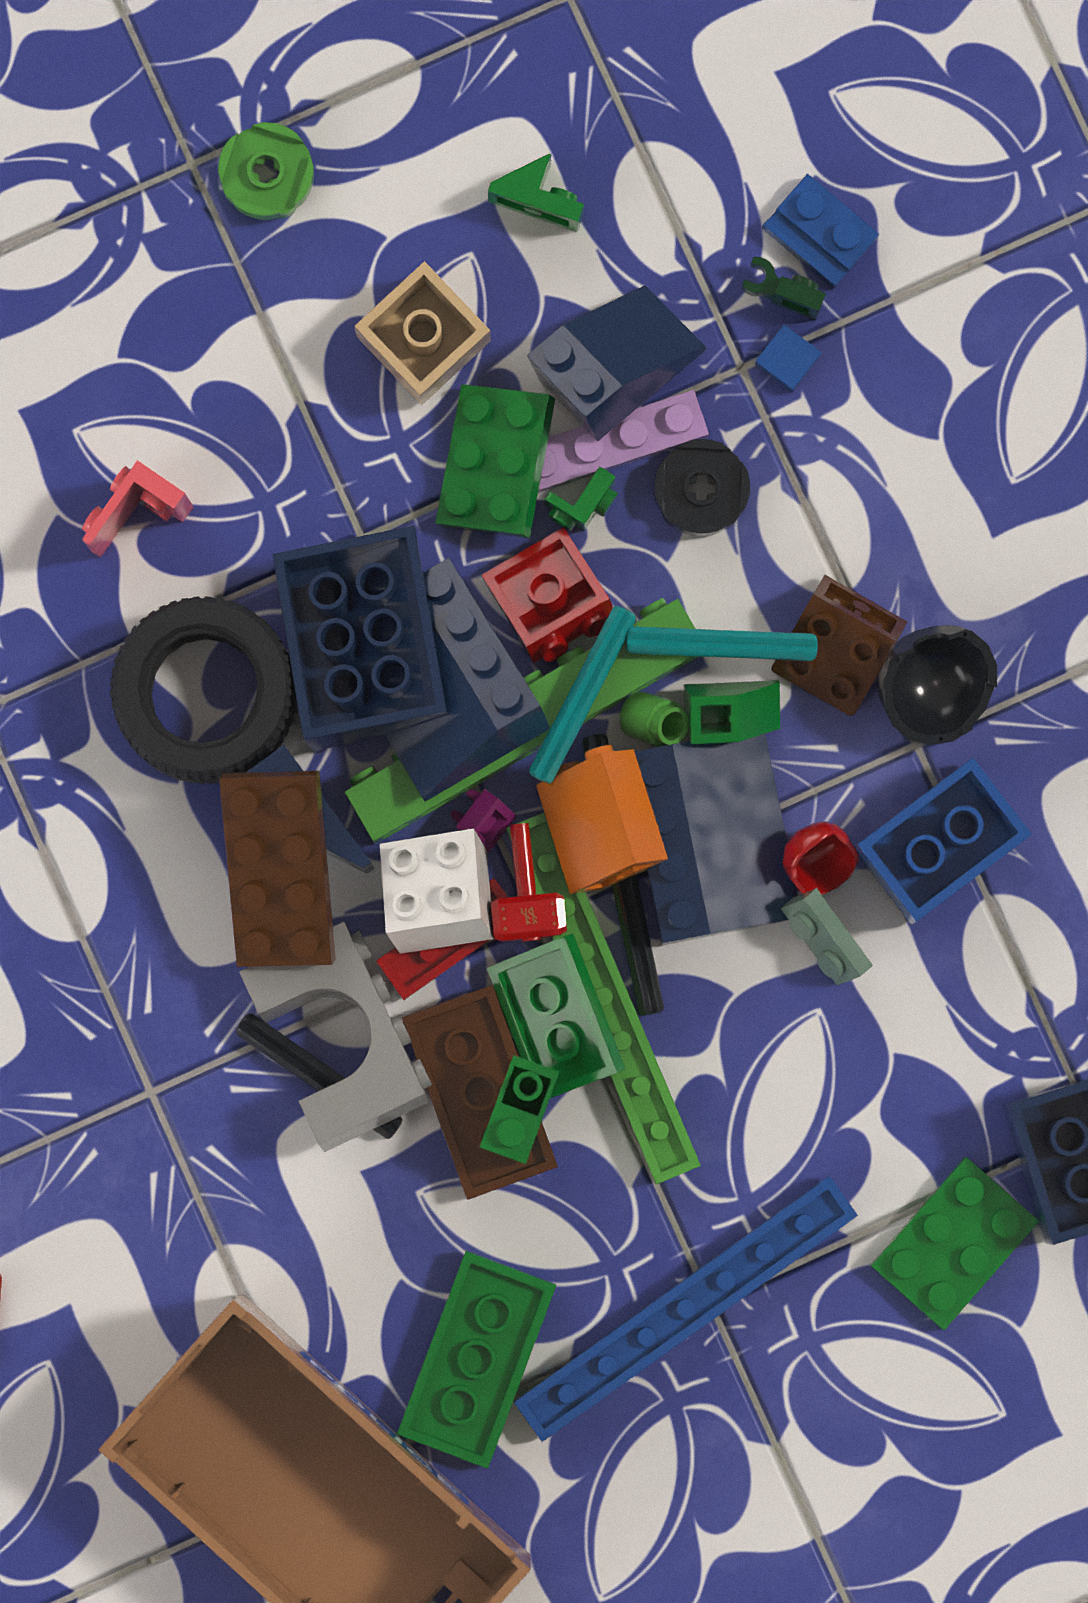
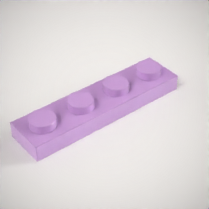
(640, 435)

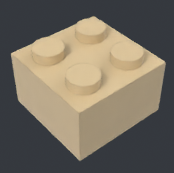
(423, 333)

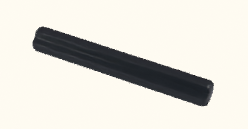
(297, 1060)

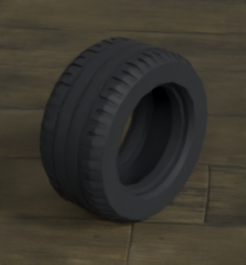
(164, 633)

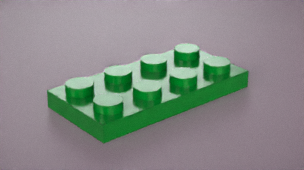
(476, 1359)

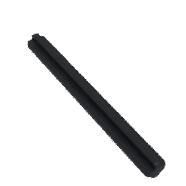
(634, 929)

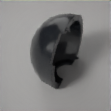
(937, 683)

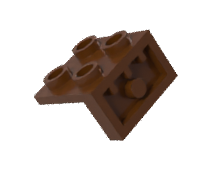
(852, 645)

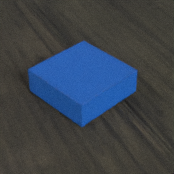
(788, 358)

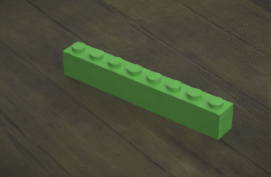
(391, 801)

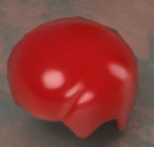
(819, 857)

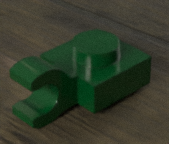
(794, 294)

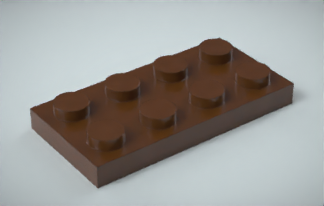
(277, 868)
(467, 1059)

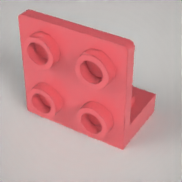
(129, 489)

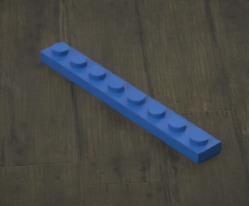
(685, 1308)

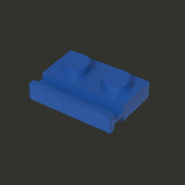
(820, 231)

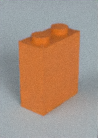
(601, 820)

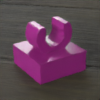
(486, 816)

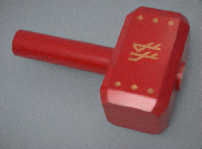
(529, 914)

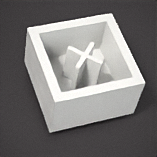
(436, 891)

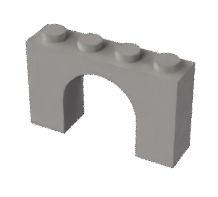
(386, 1080)

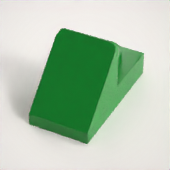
(523, 193)

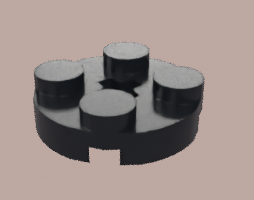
(682, 468)

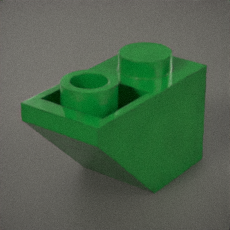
(731, 710)
(519, 1109)

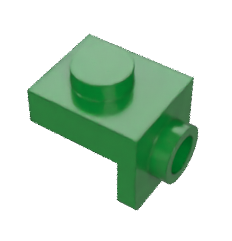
(595, 499)

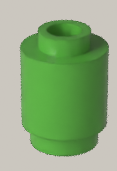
(653, 719)

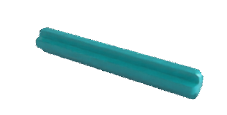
(721, 643)
(582, 694)

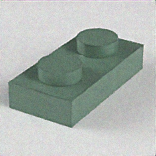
(826, 937)

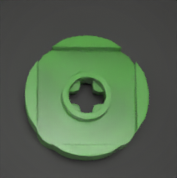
(253, 147)

